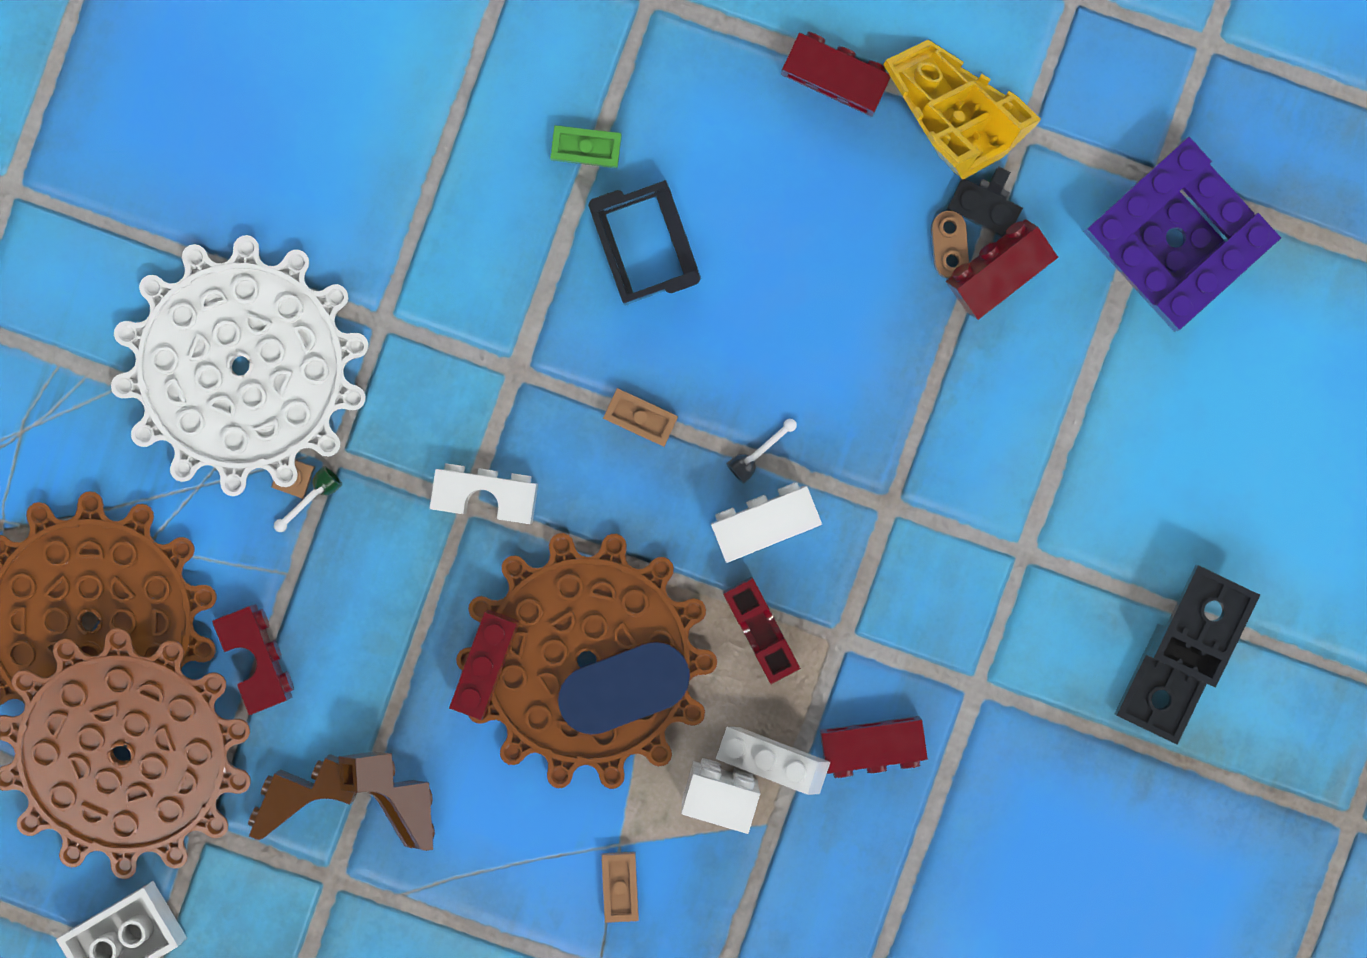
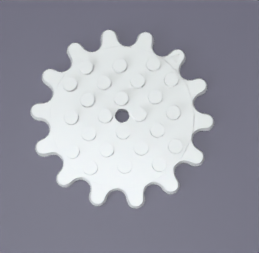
(189, 353)

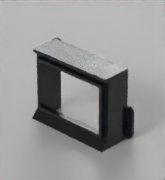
(616, 201)

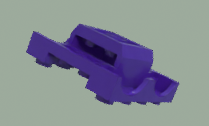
(1191, 276)

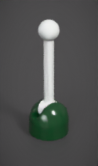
(324, 483)

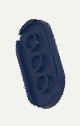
(624, 688)

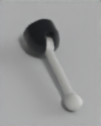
(744, 466)

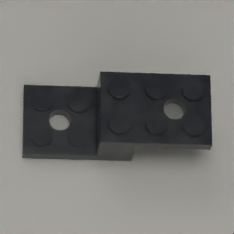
(1187, 654)

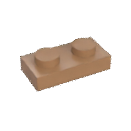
(640, 417)
(620, 887)

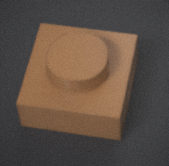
(303, 480)

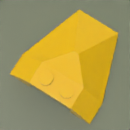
(959, 112)

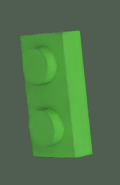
(586, 146)

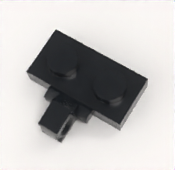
(986, 203)

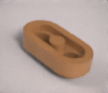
(949, 244)

